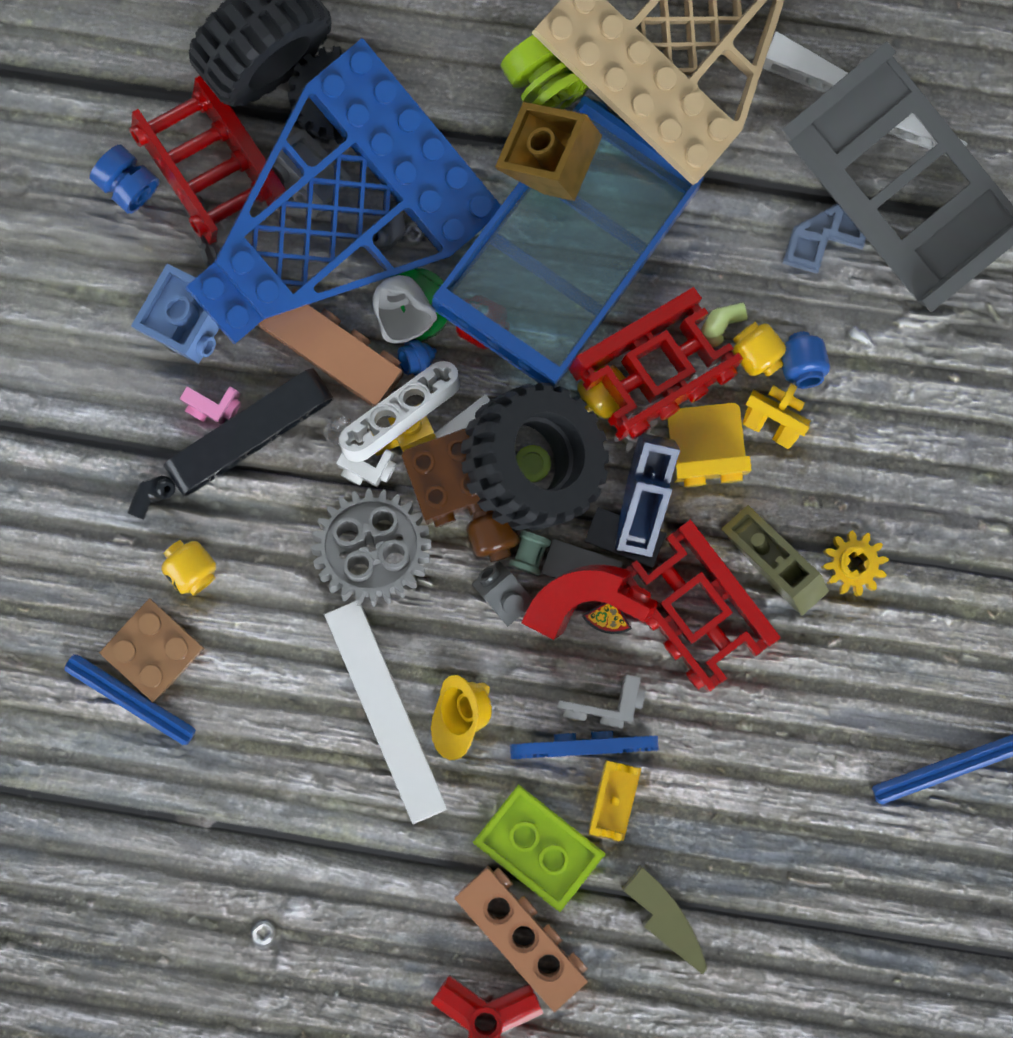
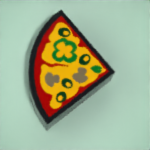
(607, 619)

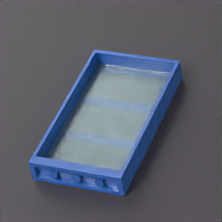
(558, 266)

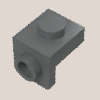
(502, 592)

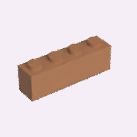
(336, 352)

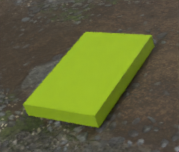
(539, 848)

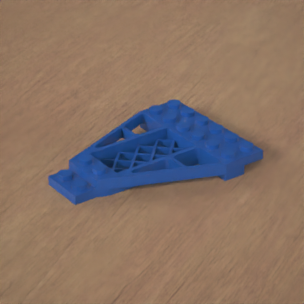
(403, 154)

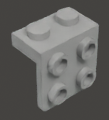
(631, 697)

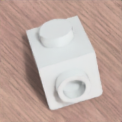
(360, 471)

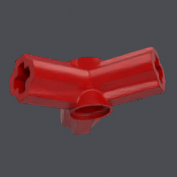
(465, 1006)

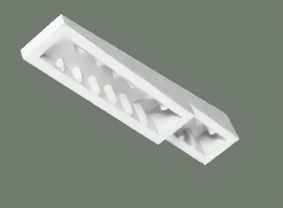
(809, 69)
(386, 712)

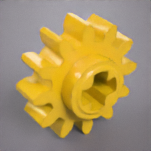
(868, 566)

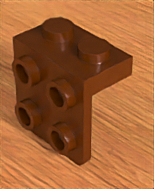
(439, 478)

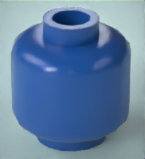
(805, 360)

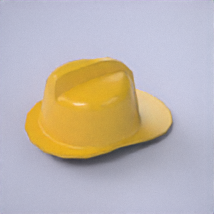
(458, 715)

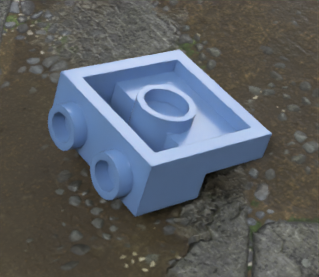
(176, 317)

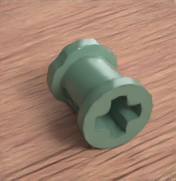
(530, 553)

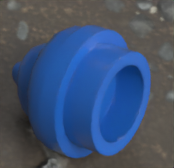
(415, 356)

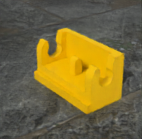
(614, 800)

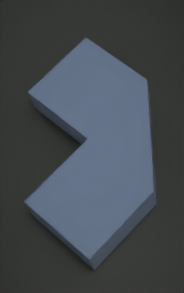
(810, 238)

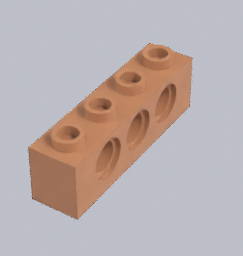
(552, 987)

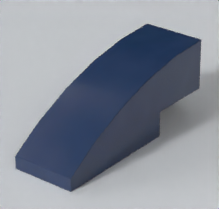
(646, 494)

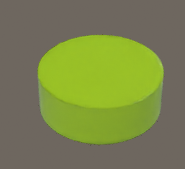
(534, 462)

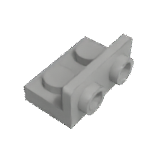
(312, 155)

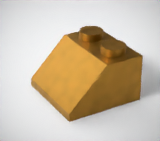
(549, 150)

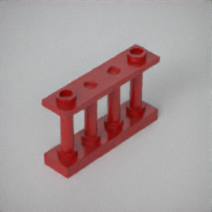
(225, 128)

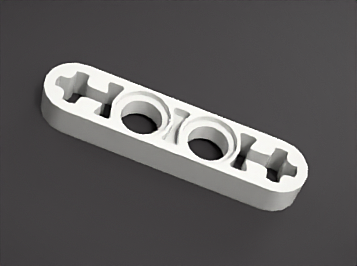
(395, 406)

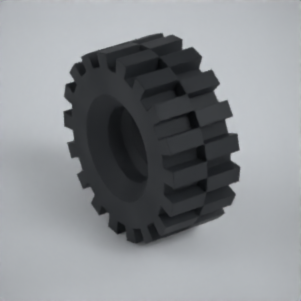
(310, 116)

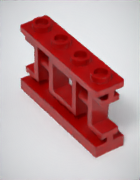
(641, 341)
(723, 587)

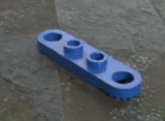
(567, 745)

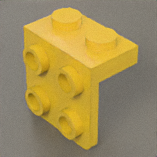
(709, 444)

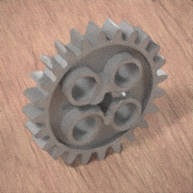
(381, 576)

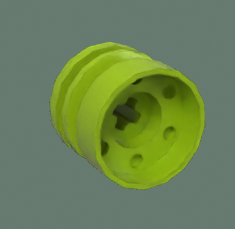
(548, 78)

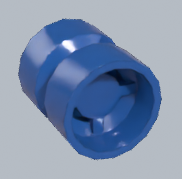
(119, 174)

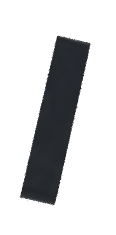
(248, 432)

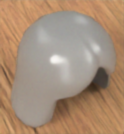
(394, 323)

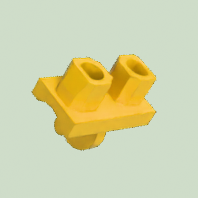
(791, 423)

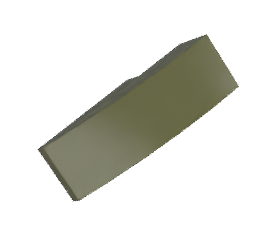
(665, 917)

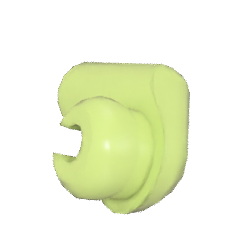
(719, 319)

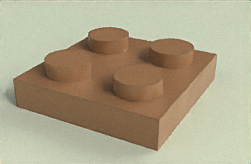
(151, 650)

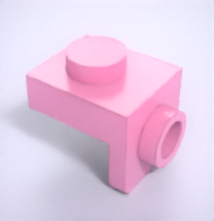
(202, 407)

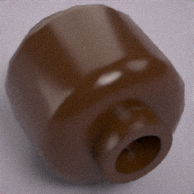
(491, 537)

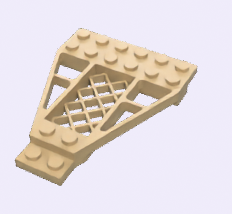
(646, 84)

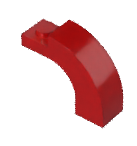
(556, 602)

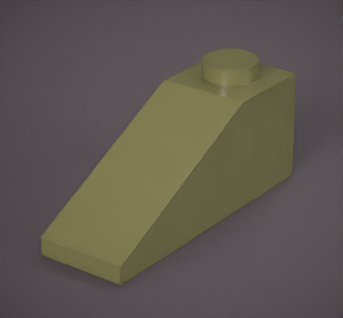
(776, 560)

